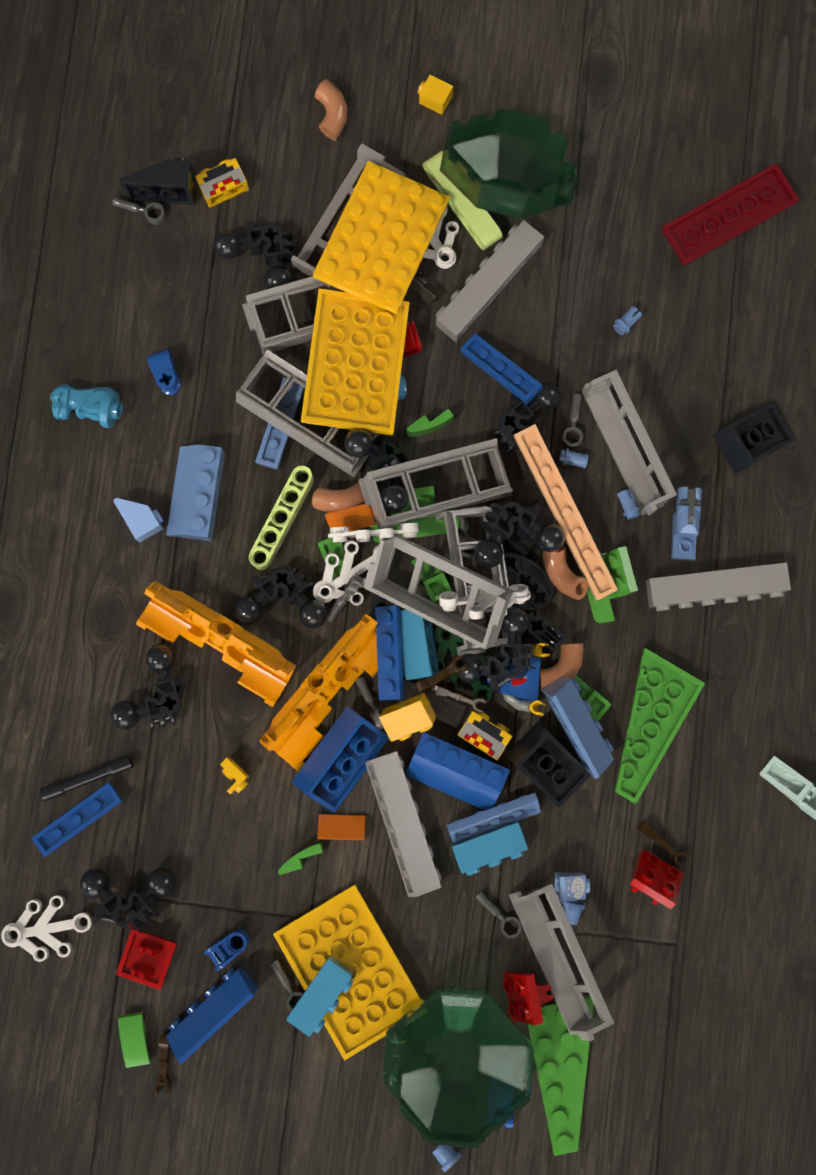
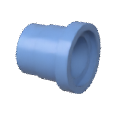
(573, 910)
(446, 1156)

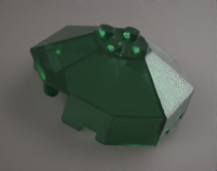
(509, 163)
(458, 1066)

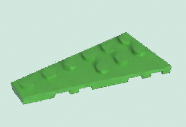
(657, 712)
(561, 1075)

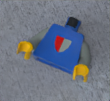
(523, 692)

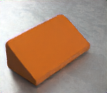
(352, 517)
(341, 827)

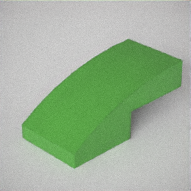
(424, 426)
(328, 546)
(433, 580)
(597, 703)
(296, 863)
(133, 1039)

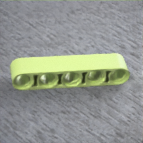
(475, 220)
(281, 506)

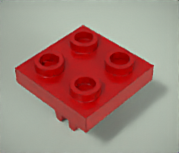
(656, 879)
(146, 958)
(525, 997)

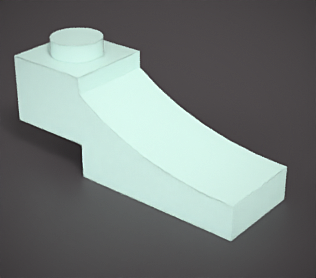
(791, 784)

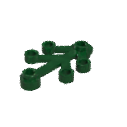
(452, 645)

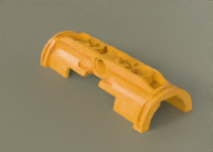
(176, 614)
(295, 725)

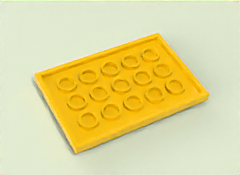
(381, 237)
(354, 364)
(352, 936)

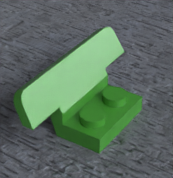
(427, 527)
(621, 571)

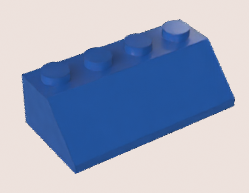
(340, 759)
(457, 772)
(211, 1013)

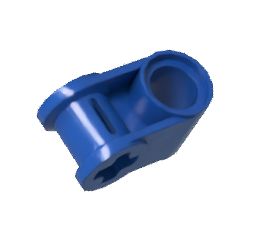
(164, 369)
(225, 950)

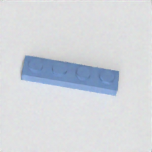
(274, 439)
(494, 818)

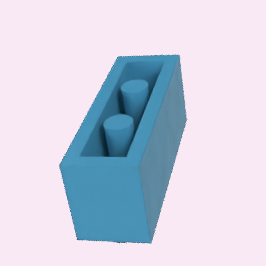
(417, 647)
(490, 848)
(320, 997)

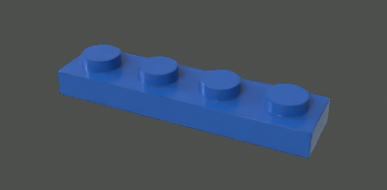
(501, 368)
(389, 653)
(77, 819)

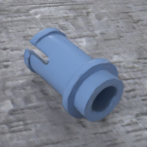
(626, 321)
(573, 458)
(629, 505)

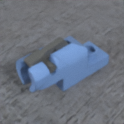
(686, 524)

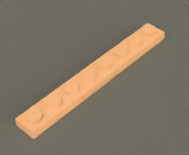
(565, 512)

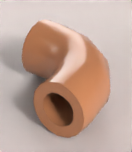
(335, 109)
(334, 500)
(562, 576)
(568, 664)

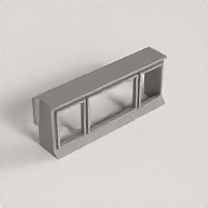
(363, 155)
(288, 339)
(270, 414)
(622, 445)
(372, 496)
(499, 572)
(378, 583)
(555, 964)

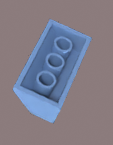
(196, 492)
(579, 725)

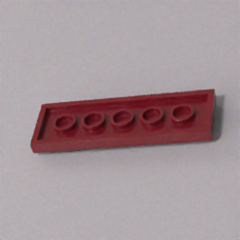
(730, 214)

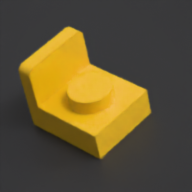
(234, 771)

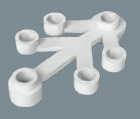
(443, 250)
(341, 534)
(345, 574)
(449, 600)
(43, 929)

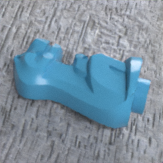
(93, 403)

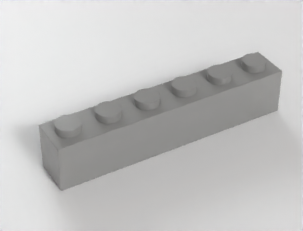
(489, 280)
(718, 585)
(403, 824)

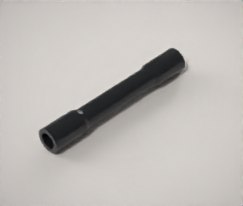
(61, 787)

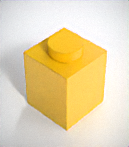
(435, 94)

